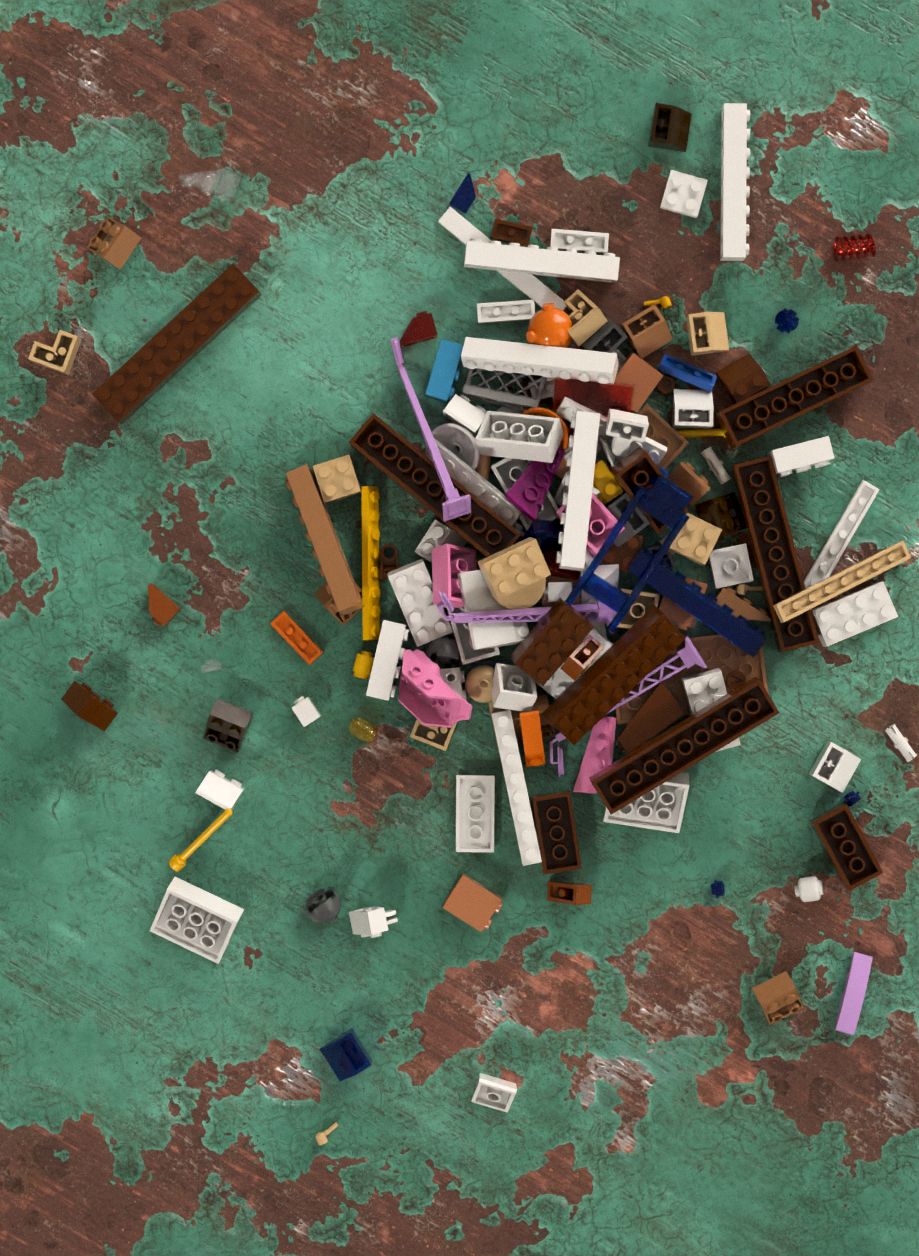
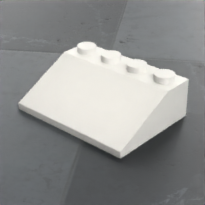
(477, 598)
(657, 809)
(196, 920)

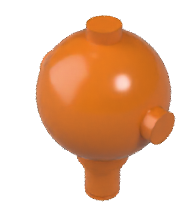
(550, 327)

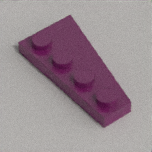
(531, 486)

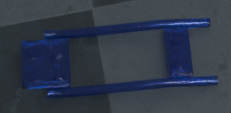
(663, 502)

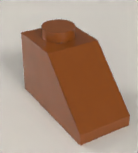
(161, 606)
(582, 657)
(569, 892)

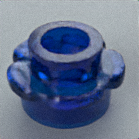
(851, 798)
(717, 888)

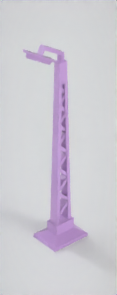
(455, 505)
(601, 613)
(688, 655)

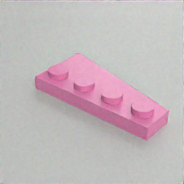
(597, 754)

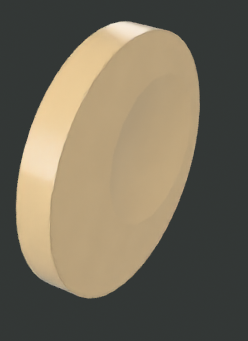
(524, 597)

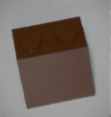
(743, 379)

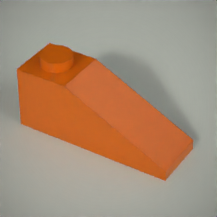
(532, 738)

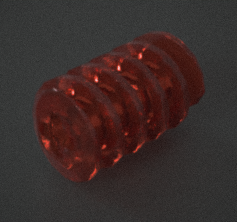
(854, 245)

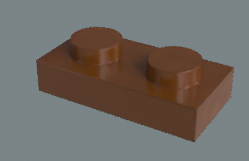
(511, 232)

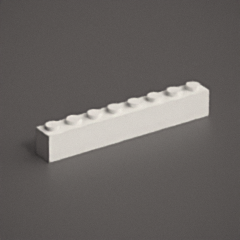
(733, 181)
(541, 261)
(540, 360)
(579, 490)
(516, 787)

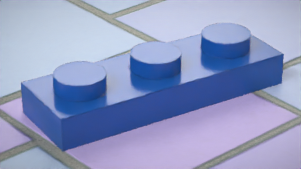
(687, 372)

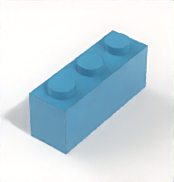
(444, 371)

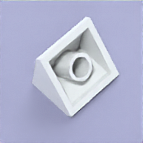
(494, 1092)

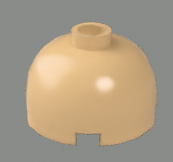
(479, 683)

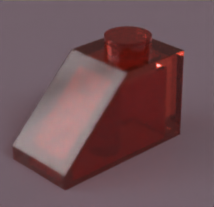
(419, 330)

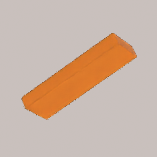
(296, 637)

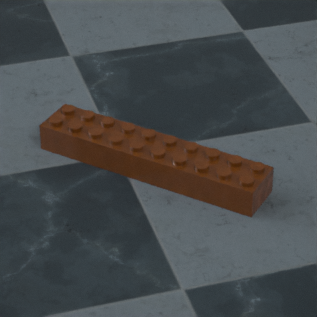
(177, 344)
(419, 478)
(773, 549)
(684, 745)

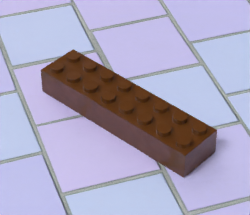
(794, 397)
(614, 675)

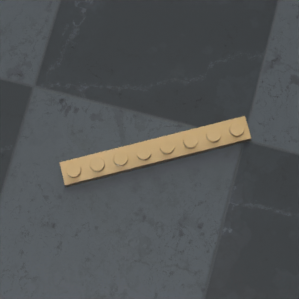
(841, 581)

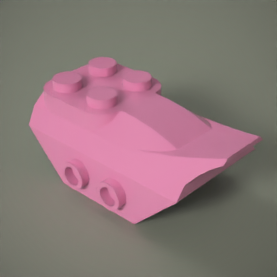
(428, 694)

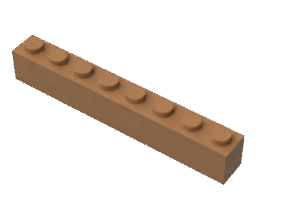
(324, 539)

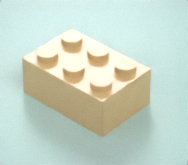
(514, 568)

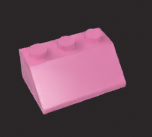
(600, 525)
(446, 563)

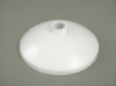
(457, 435)

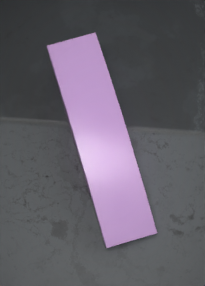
(853, 993)

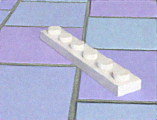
(569, 408)
(477, 485)

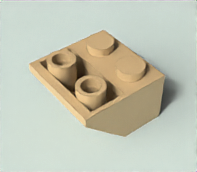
(707, 333)

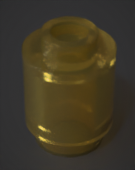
(362, 730)

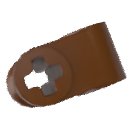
(388, 564)

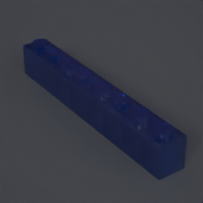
(698, 603)

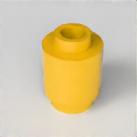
(363, 665)

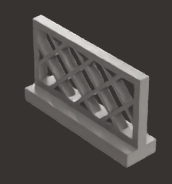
(500, 397)

